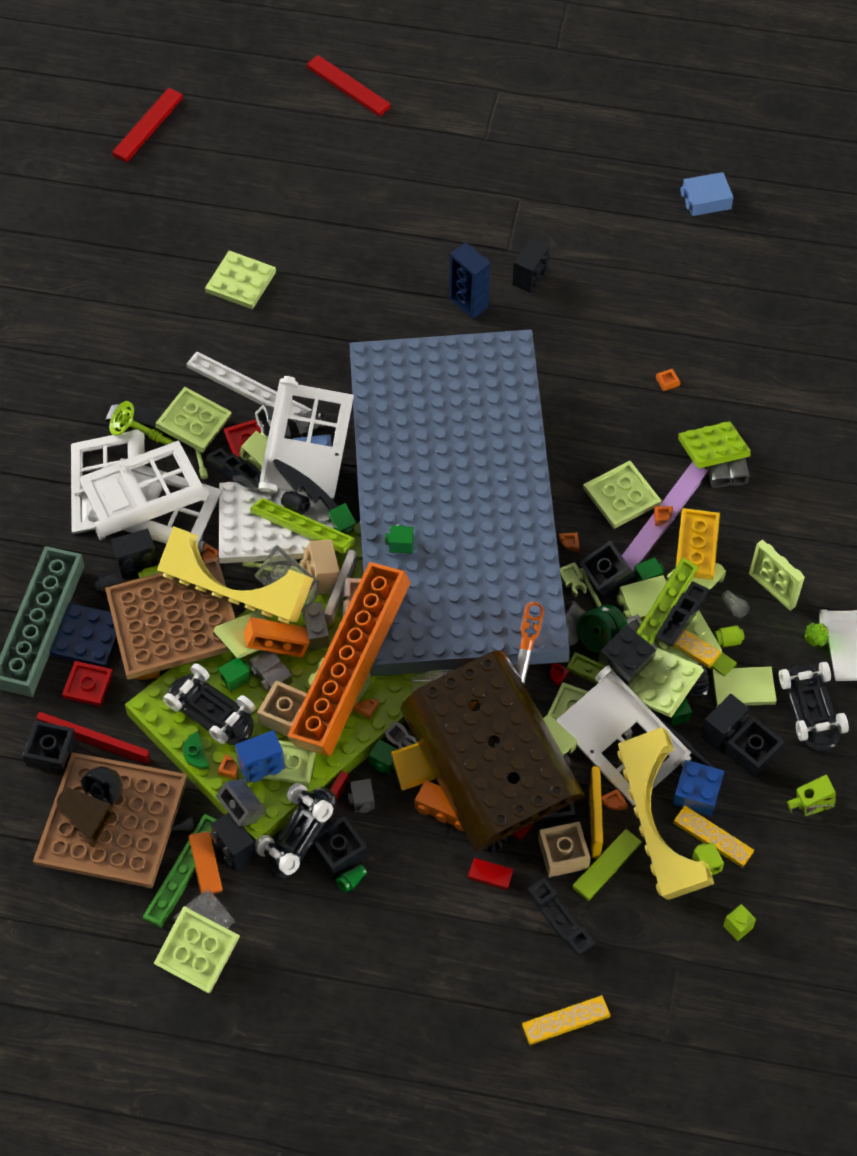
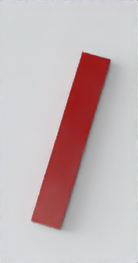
(348, 85)
(147, 125)
(100, 740)

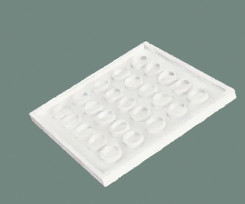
(251, 537)

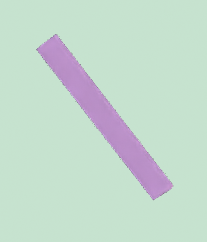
(677, 498)

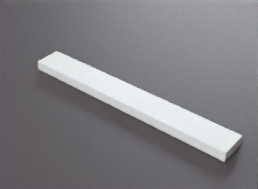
(239, 383)

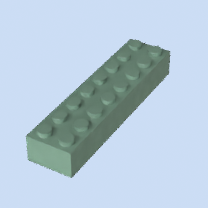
(39, 620)

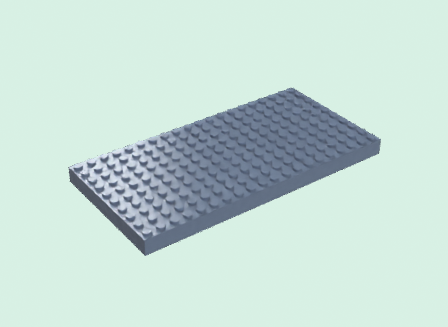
(460, 456)

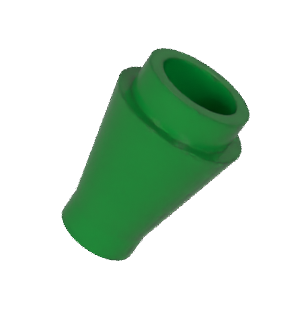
(349, 879)

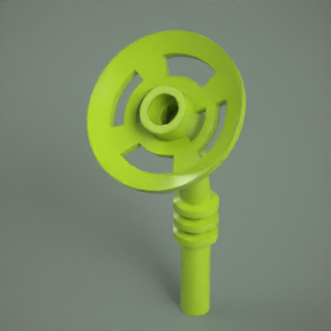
(119, 419)

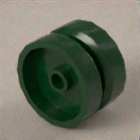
(600, 626)

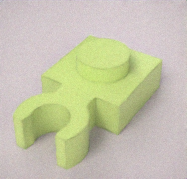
(572, 577)

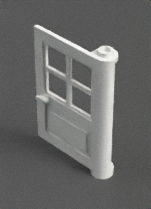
(314, 460)
(119, 497)
(79, 501)
(162, 532)
(842, 642)
(607, 714)

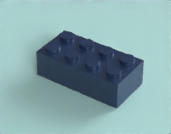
(469, 280)

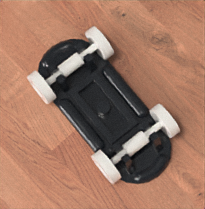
(812, 706)
(210, 708)
(299, 832)

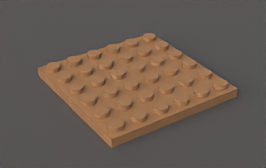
(167, 622)
(134, 835)

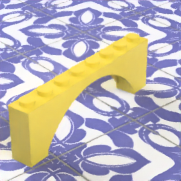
(281, 598)
(642, 760)

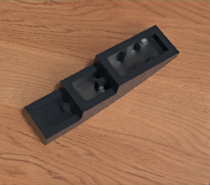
(234, 468)
(300, 481)
(682, 614)

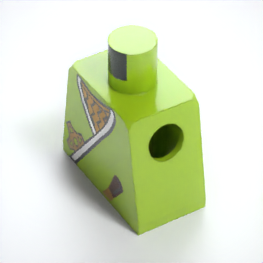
(814, 797)

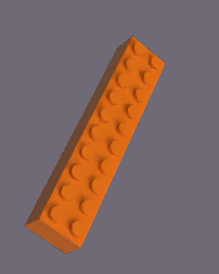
(349, 659)

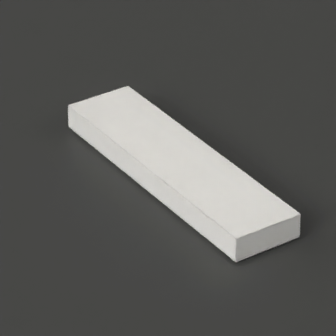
(337, 594)

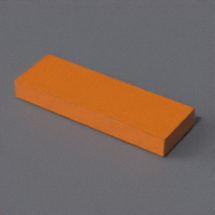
(205, 862)

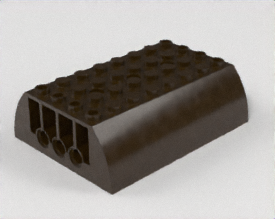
(473, 771)

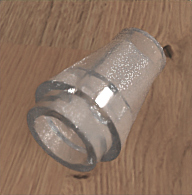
(736, 604)

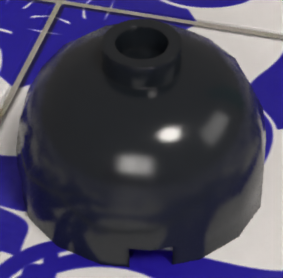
(103, 784)

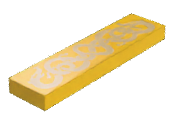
(697, 649)
(708, 832)
(566, 1020)

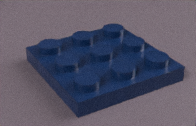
(85, 636)

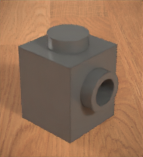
(361, 796)

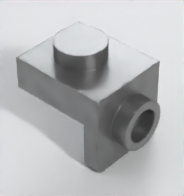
(303, 427)

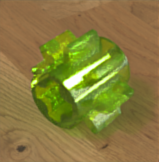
(817, 634)

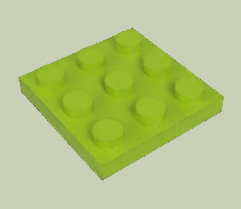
(714, 444)

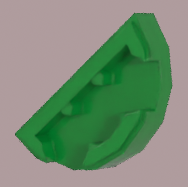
(194, 752)

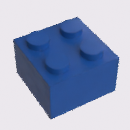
(260, 757)
(698, 787)

